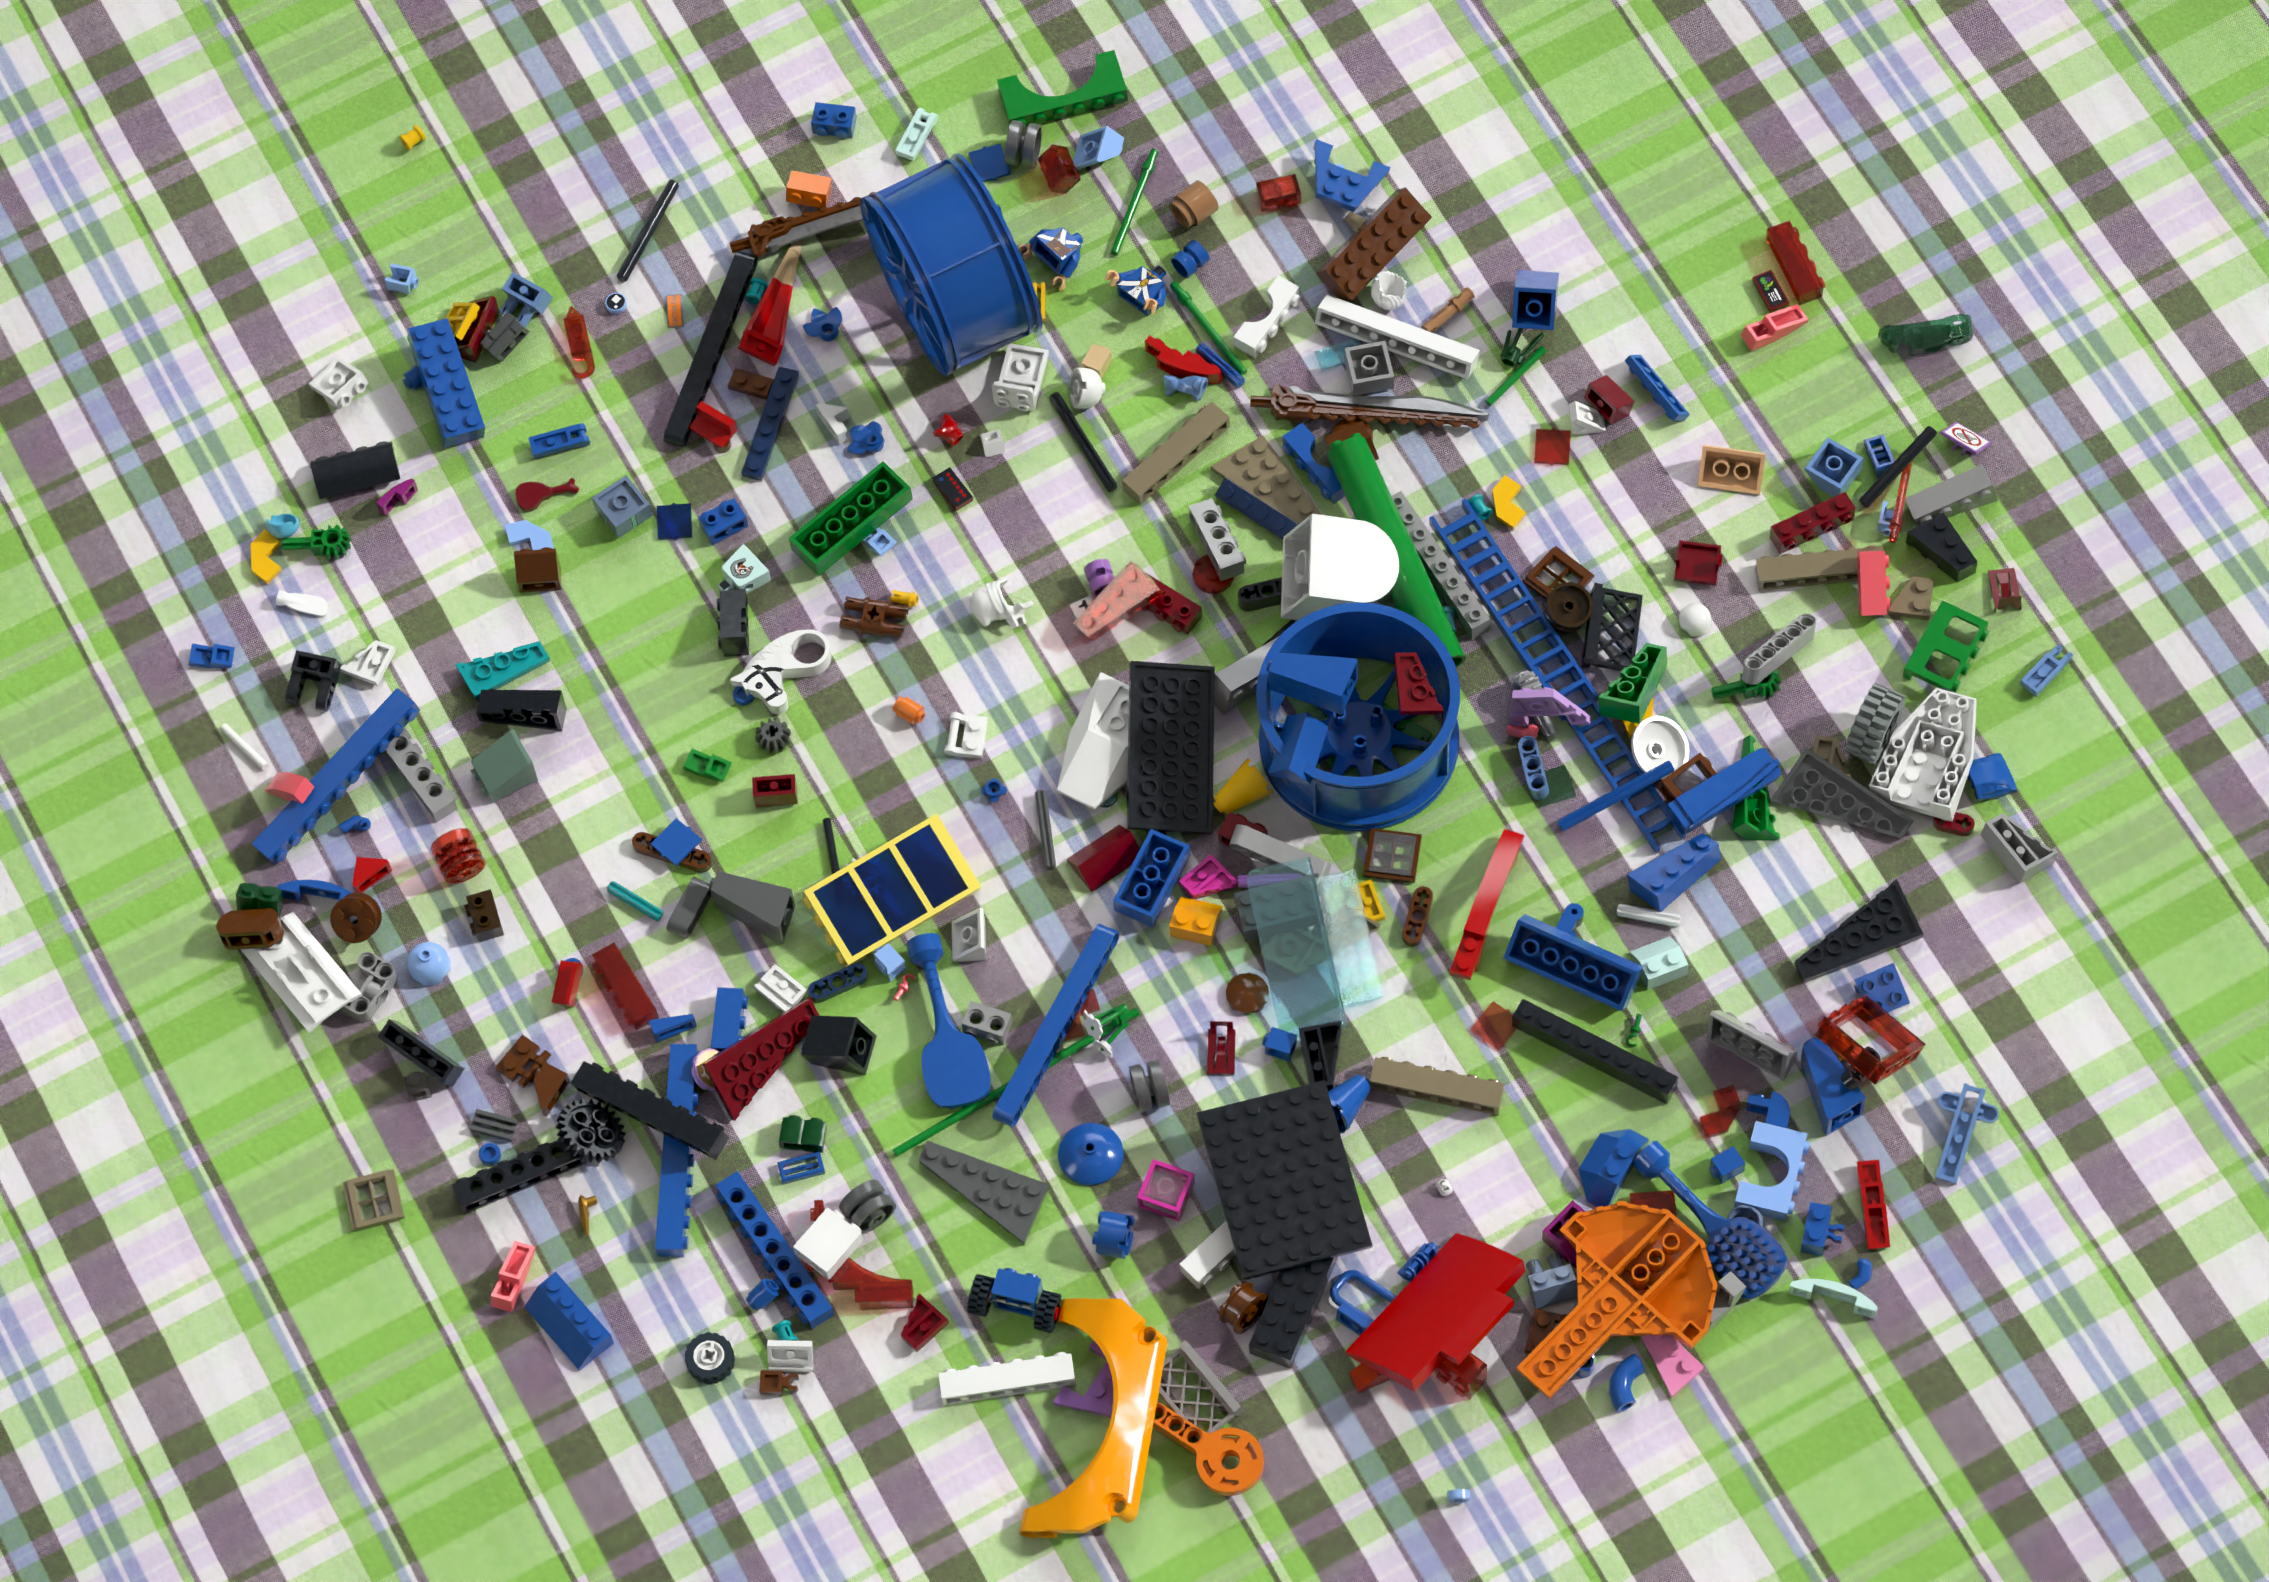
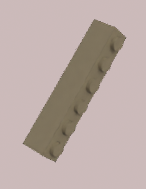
(1175, 453)
(1808, 568)
(1437, 1086)

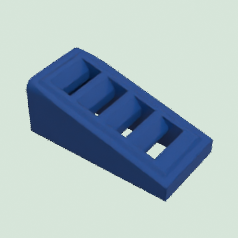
(1879, 467)
(668, 1027)

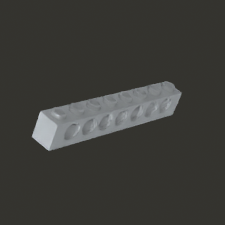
(1443, 573)

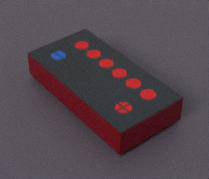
(953, 489)

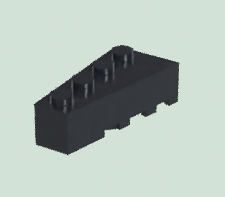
(523, 708)

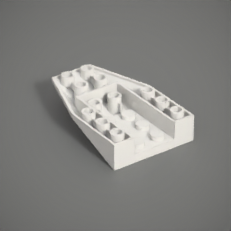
(1098, 745)
(1929, 756)

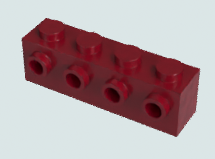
(1812, 522)
(1175, 609)

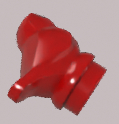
(949, 430)

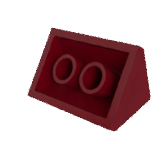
(470, 346)
(1105, 857)

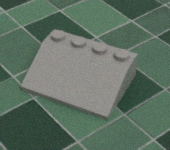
(1750, 1044)

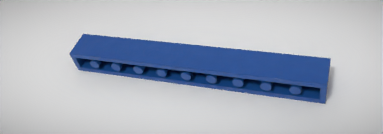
(337, 776)
(676, 1159)

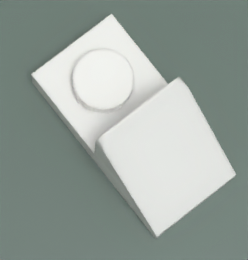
(833, 417)
(1585, 419)

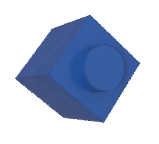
(1726, 1165)

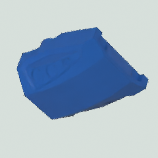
(1991, 778)

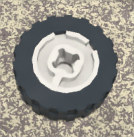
(709, 1358)

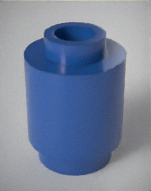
(412, 379)
(762, 1294)

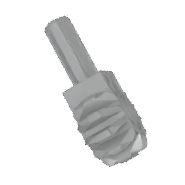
(1529, 680)

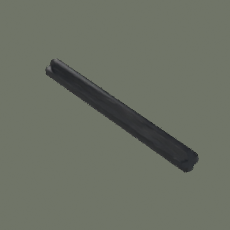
(647, 230)
(1083, 441)

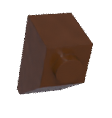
(549, 1085)

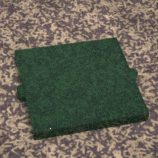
(1559, 786)

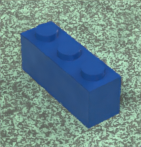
(728, 1017)

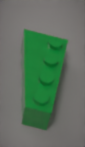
(1636, 685)

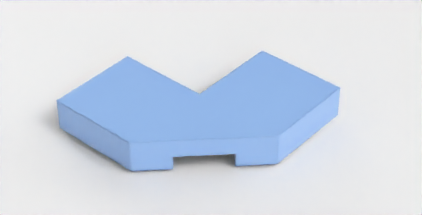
(525, 531)

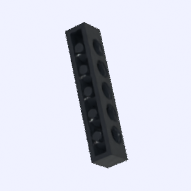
(512, 1183)

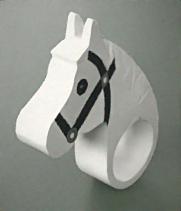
(775, 662)

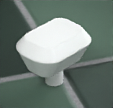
(1444, 1187)

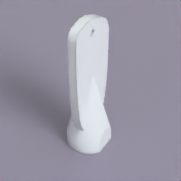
(303, 603)

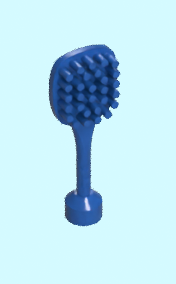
(953, 1061)
(1732, 1243)

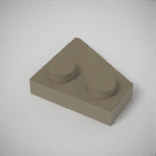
(1914, 599)
(1829, 750)

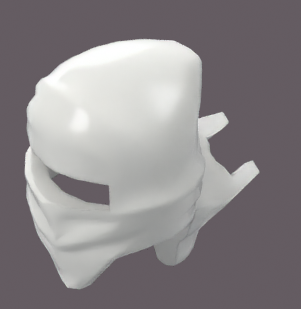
(992, 606)

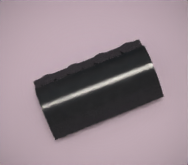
(355, 469)

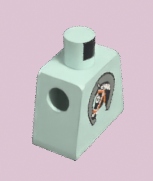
(743, 572)

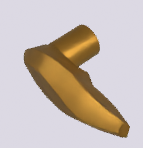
(583, 1204)

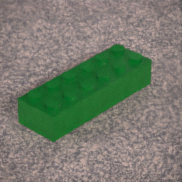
(850, 518)

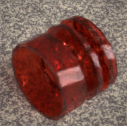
(458, 855)

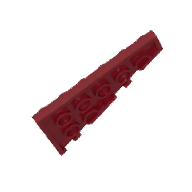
(752, 1061)

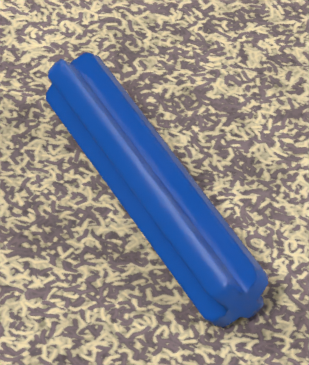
(1226, 370)

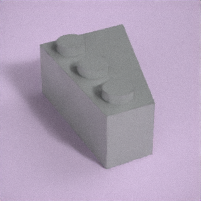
(2016, 848)

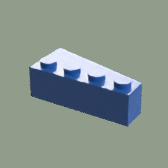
(1674, 872)

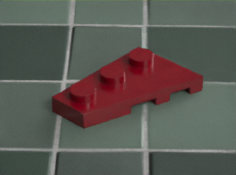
(1413, 688)

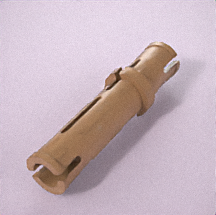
(1455, 305)

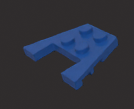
(1341, 185)

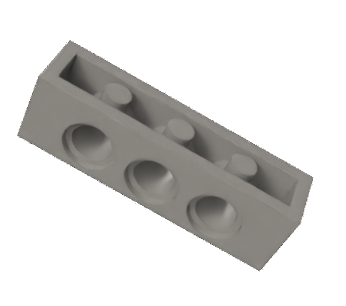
(1216, 539)

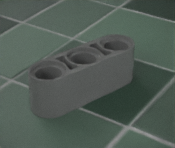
(689, 908)

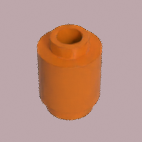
(909, 710)

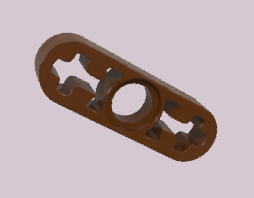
(1425, 910)

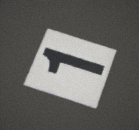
(1080, 606)

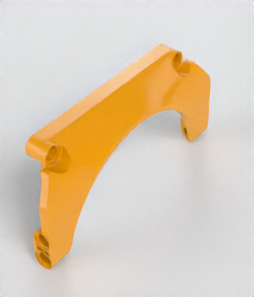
(1118, 1469)

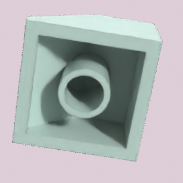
(1661, 962)

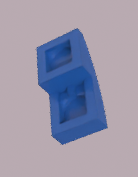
(211, 657)

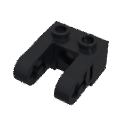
(314, 668)

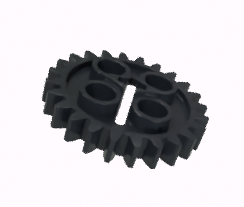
(590, 1130)

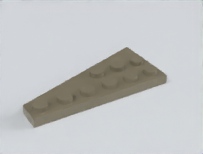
(1267, 477)

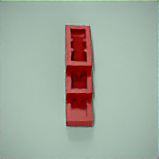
(1873, 1204)

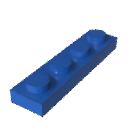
(1656, 387)

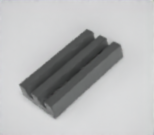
(496, 1117)

